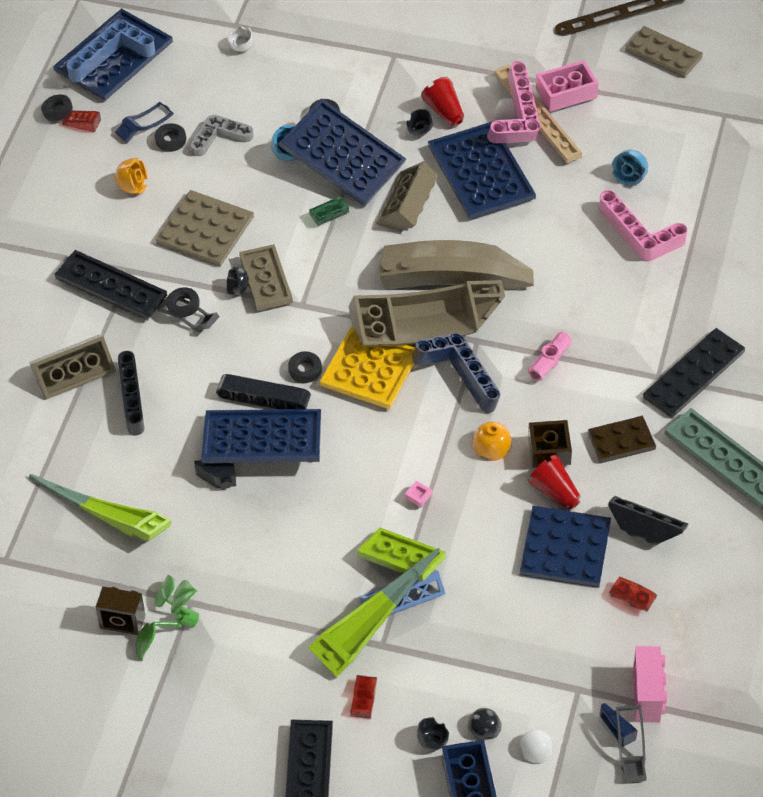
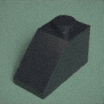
(217, 474)

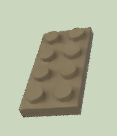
(664, 51)
(266, 277)

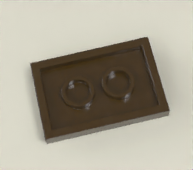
(621, 439)

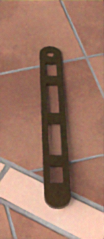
(624, 13)

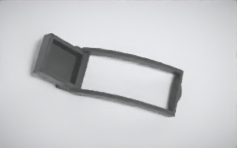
(205, 322)
(633, 766)

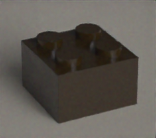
(549, 439)
(120, 610)

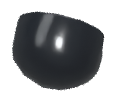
(420, 122)
(237, 281)
(484, 723)
(432, 734)

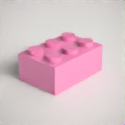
(566, 85)
(649, 683)

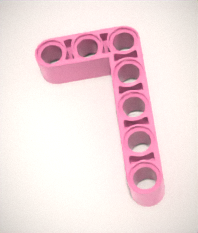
(527, 124)
(645, 245)

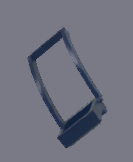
(130, 126)

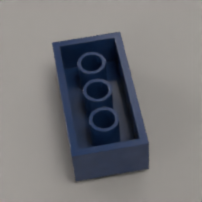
(468, 770)

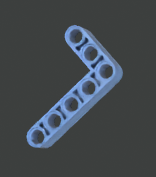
(106, 44)

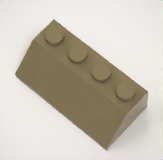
(407, 197)
(72, 366)

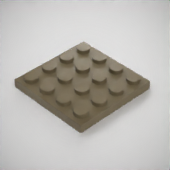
(205, 228)

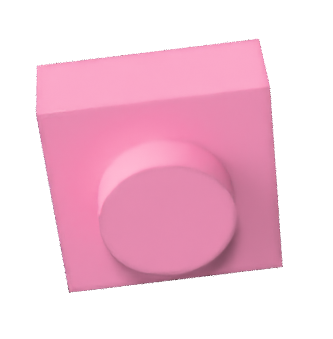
(418, 494)

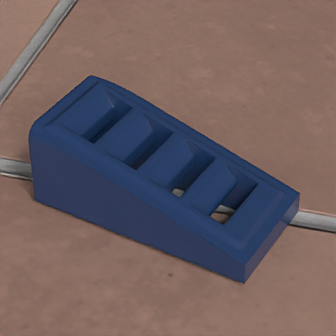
(627, 730)

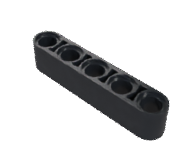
(131, 393)
(262, 393)

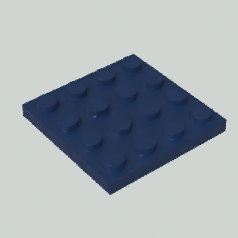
(565, 546)

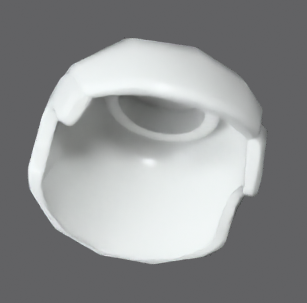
(241, 39)
(505, 110)
(536, 746)

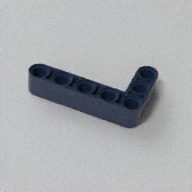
(473, 374)

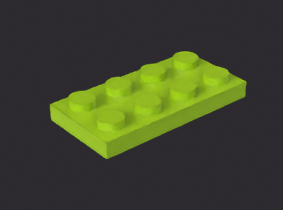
(398, 552)

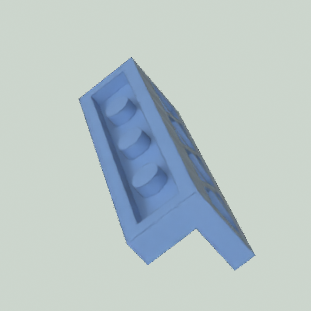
(434, 576)

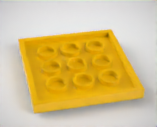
(368, 372)

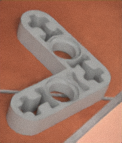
(217, 125)

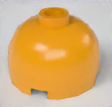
(131, 176)
(492, 441)

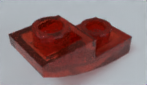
(633, 593)
(363, 696)

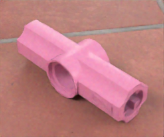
(550, 355)

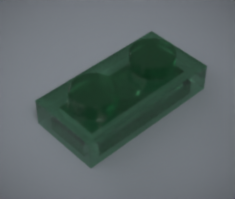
(329, 210)

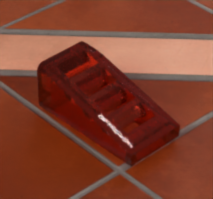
(90, 121)

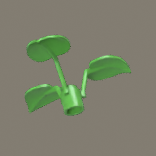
(181, 614)

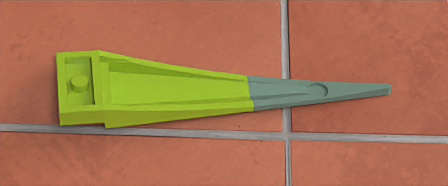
(130, 520)
(348, 637)

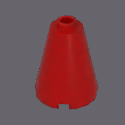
(444, 100)
(555, 483)

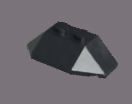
(645, 522)

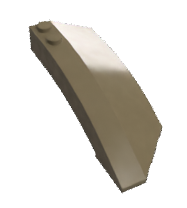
(450, 264)
(424, 314)

